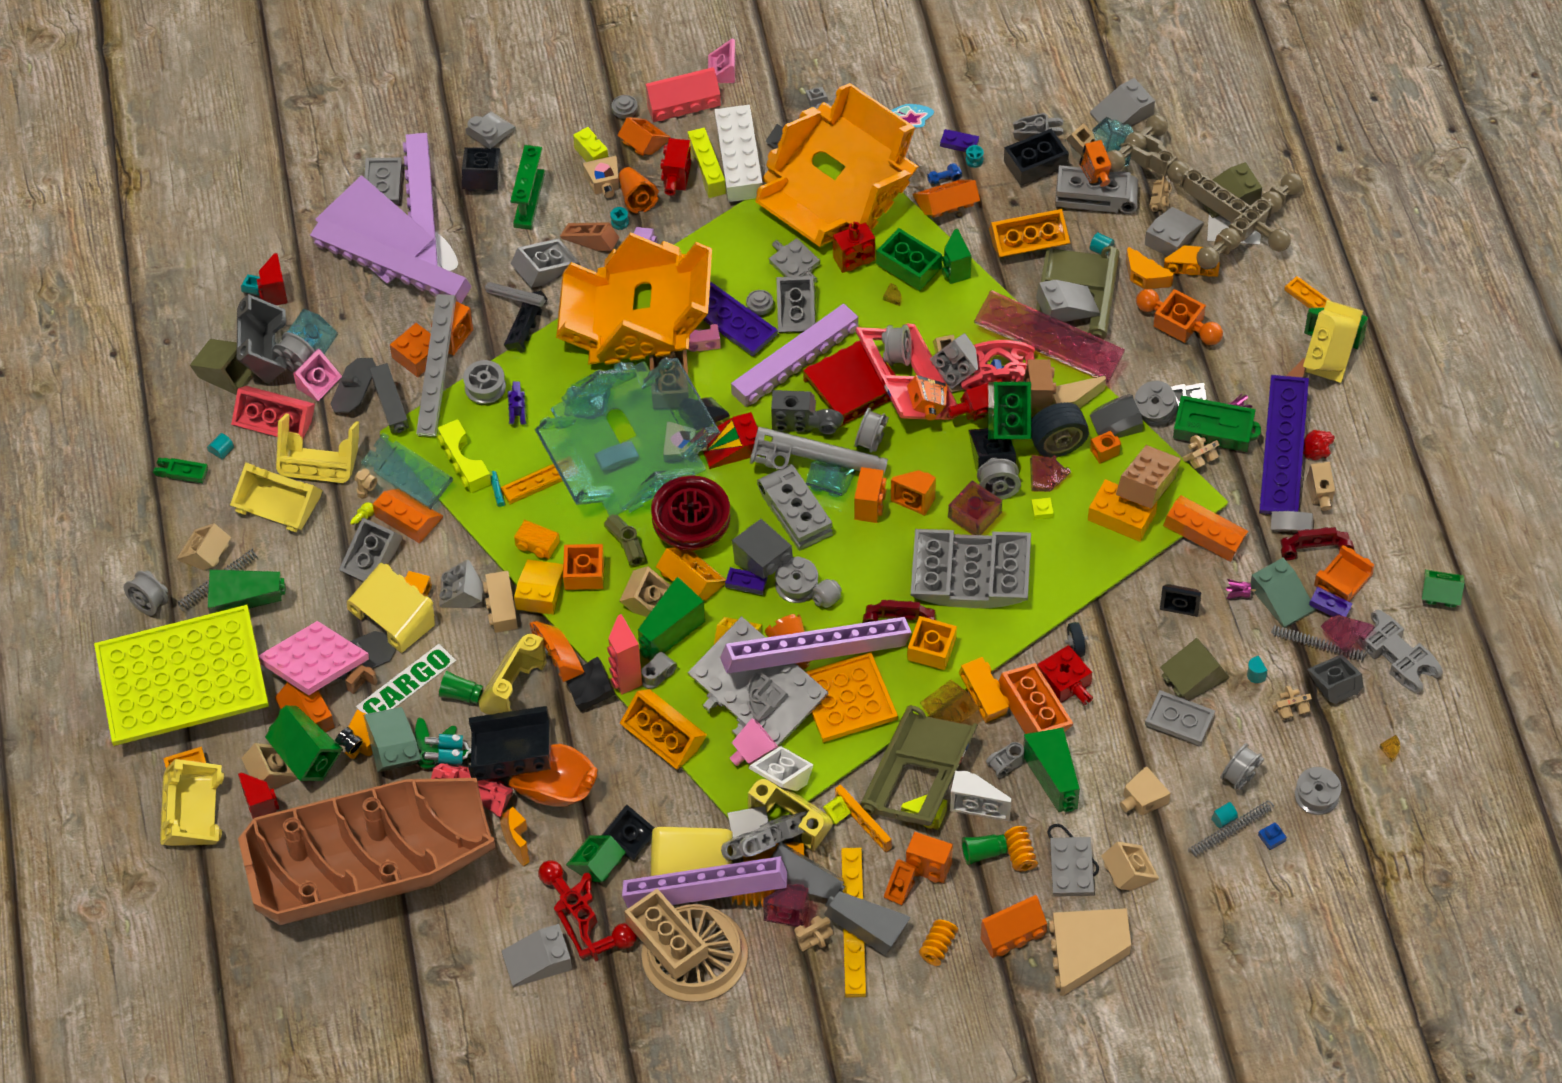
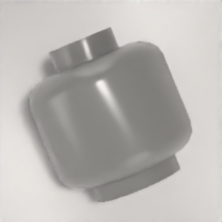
(826, 593)

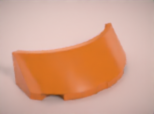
(559, 649)

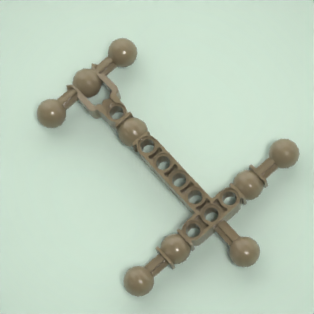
(1243, 216)

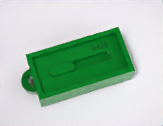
(1216, 421)

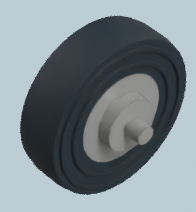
(1076, 638)

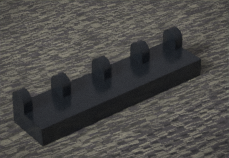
(522, 325)

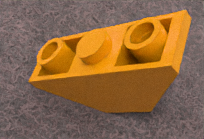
(1185, 262)
(1147, 272)

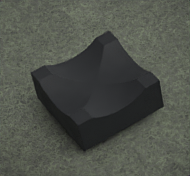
(591, 686)

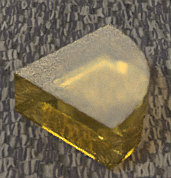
(893, 295)
(1391, 747)

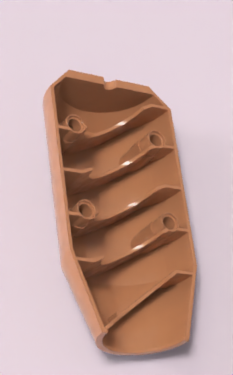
(363, 846)

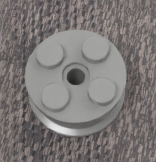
(897, 345)
(294, 350)
(484, 382)
(1156, 402)
(870, 430)
(999, 477)
(796, 580)
(146, 592)
(1242, 767)
(1318, 790)

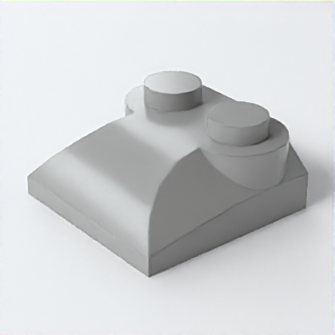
(489, 129)

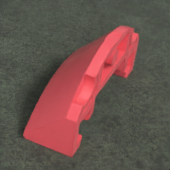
(492, 791)

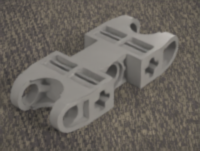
(1405, 660)
(766, 836)

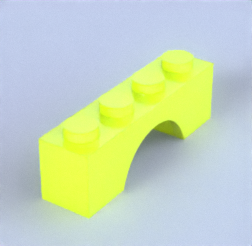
(711, 172)
(472, 472)

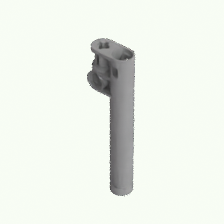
(786, 444)

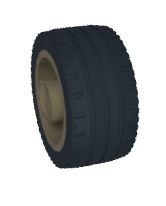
(1059, 429)

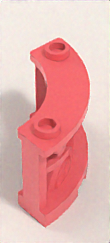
(1012, 372)

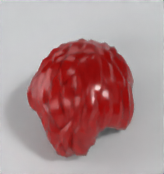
(1317, 444)

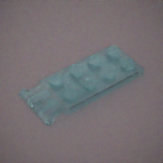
(407, 471)

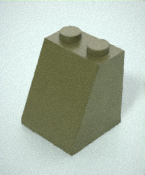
(219, 366)
(1193, 671)

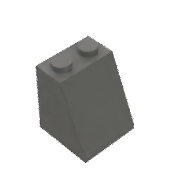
(761, 549)

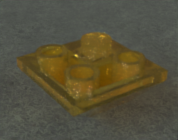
(950, 703)

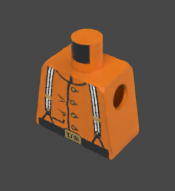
(1095, 163)
(927, 396)

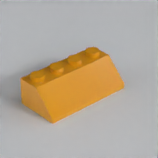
(1029, 233)
(662, 728)

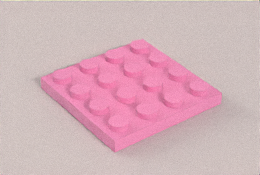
(313, 657)

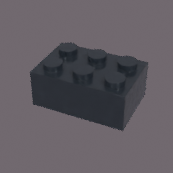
(1035, 156)

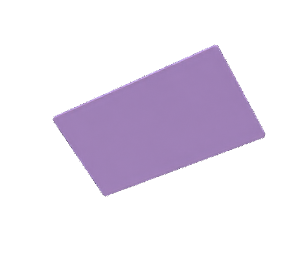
(377, 217)

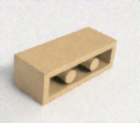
(500, 601)

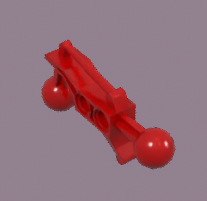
(622, 936)

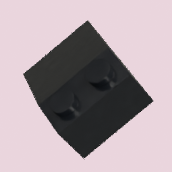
(480, 169)
(985, 448)

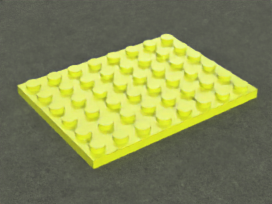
(180, 675)

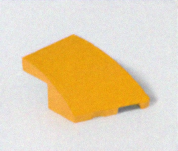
(512, 826)

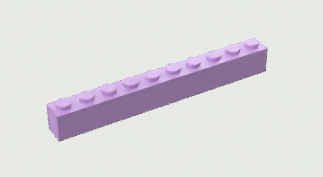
(420, 189)
(389, 260)
(815, 645)

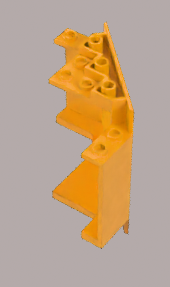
(859, 136)
(599, 305)

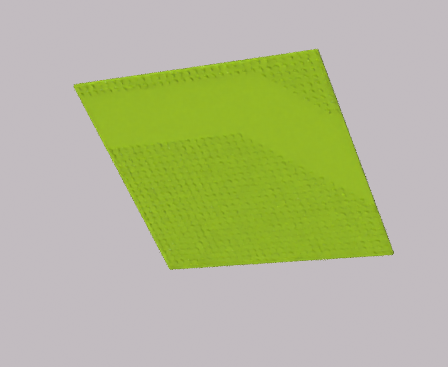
(869, 560)

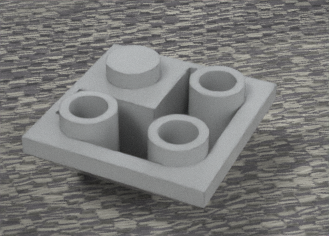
(956, 360)
(460, 587)

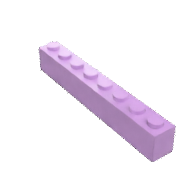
(794, 355)
(710, 882)

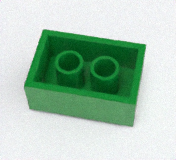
(909, 259)
(1009, 410)

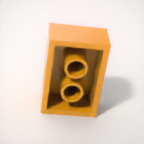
(1120, 513)

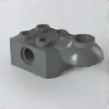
(797, 413)

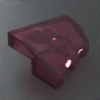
(1346, 631)

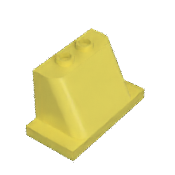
(1332, 341)

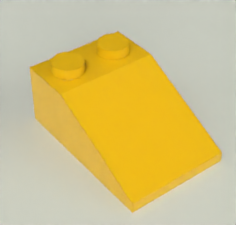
(539, 587)

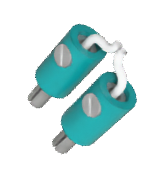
(446, 742)

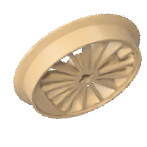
(718, 985)

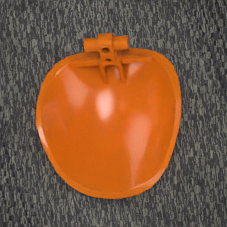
(564, 785)

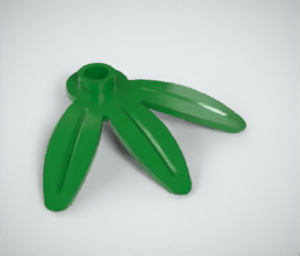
(420, 733)

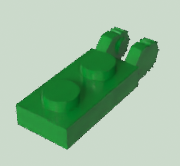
(181, 470)

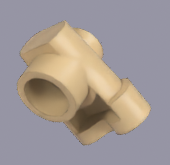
(365, 482)

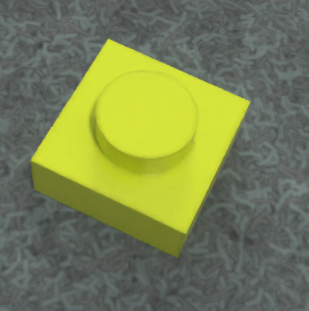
(1042, 508)
(837, 809)

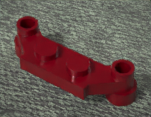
(1314, 538)
(897, 609)

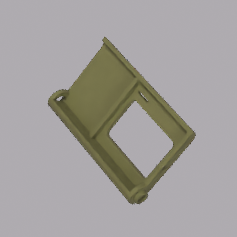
(921, 743)

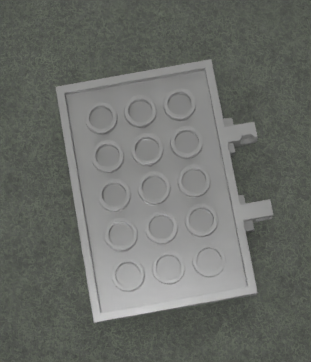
(732, 693)

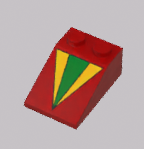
(733, 442)

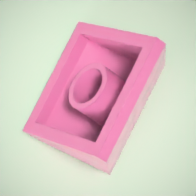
(724, 62)
(316, 376)

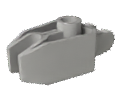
(1035, 124)

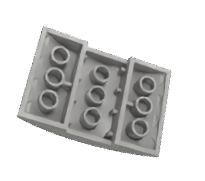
(970, 568)

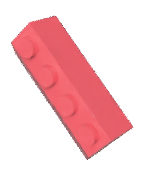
(683, 94)
(262, 410)
(624, 657)

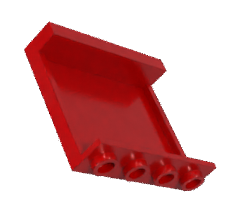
(848, 382)

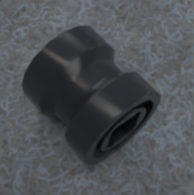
(349, 740)

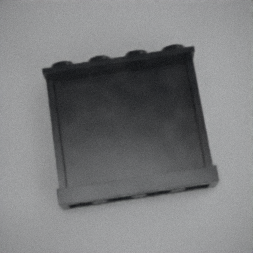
(510, 743)

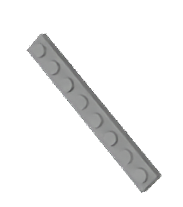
(436, 365)

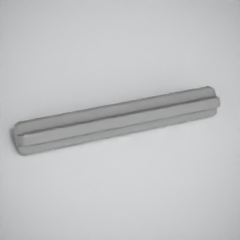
(515, 294)

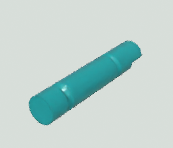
(497, 490)

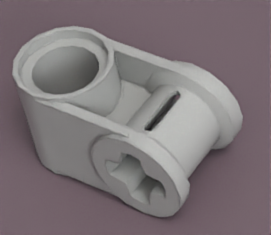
(657, 670)
(1004, 762)

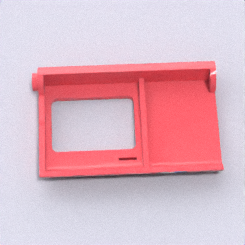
(897, 385)

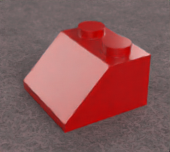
(272, 282)
(258, 796)

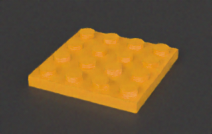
(854, 698)

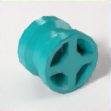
(976, 152)
(621, 222)

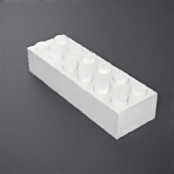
(738, 152)

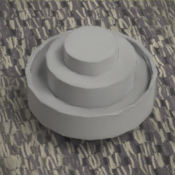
(624, 106)
(759, 302)

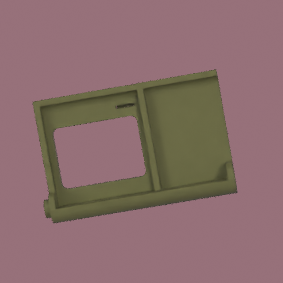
(1089, 270)

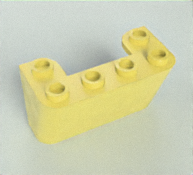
(393, 606)
(768, 793)

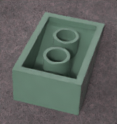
(1282, 592)
(391, 739)

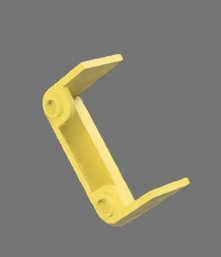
(312, 463)

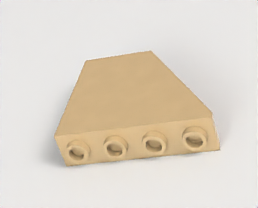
(1087, 944)

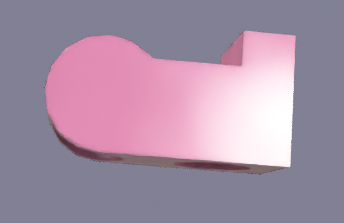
(705, 339)

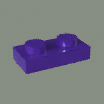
(958, 140)
(745, 581)
(1329, 603)

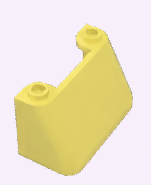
(275, 497)
(523, 656)
(190, 803)
(687, 849)

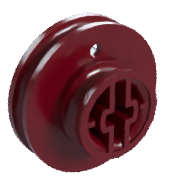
(688, 496)

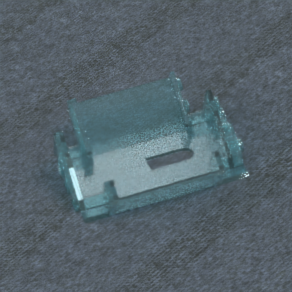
(665, 416)

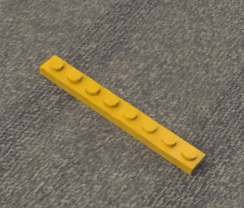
(853, 946)

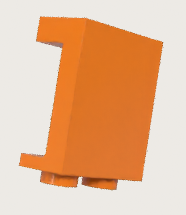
(1345, 574)

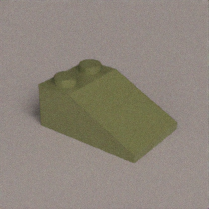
(1241, 183)

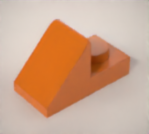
(900, 882)

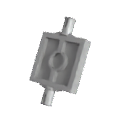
(794, 259)

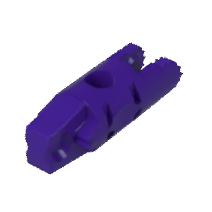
(516, 403)

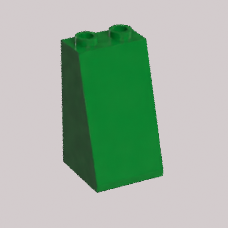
(240, 588)
(671, 620)
(302, 744)
(1053, 767)

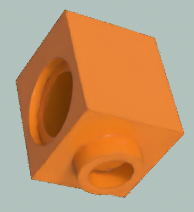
(1099, 448)

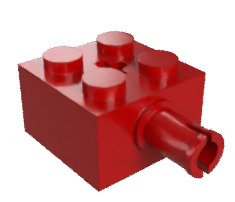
(676, 165)
(854, 247)
(973, 403)
(1067, 675)

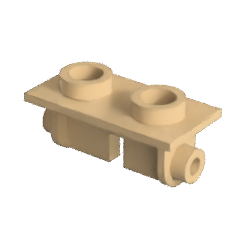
(1162, 189)

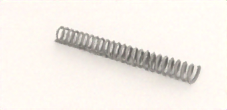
(207, 585)
(1321, 645)
(1257, 814)

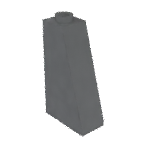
(389, 398)
(808, 873)
(867, 920)

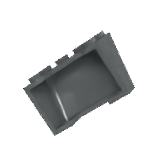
(256, 337)

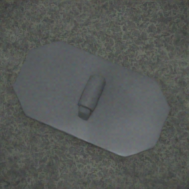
(353, 385)
(377, 647)

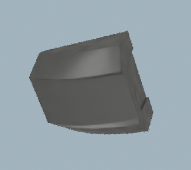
(1118, 416)
(1337, 678)

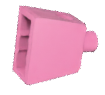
(752, 743)

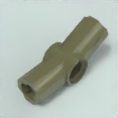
(621, 531)

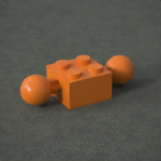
(1179, 316)

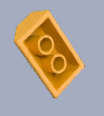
(691, 570)

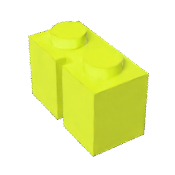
(588, 146)

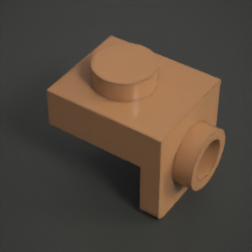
(359, 676)

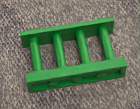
(527, 187)

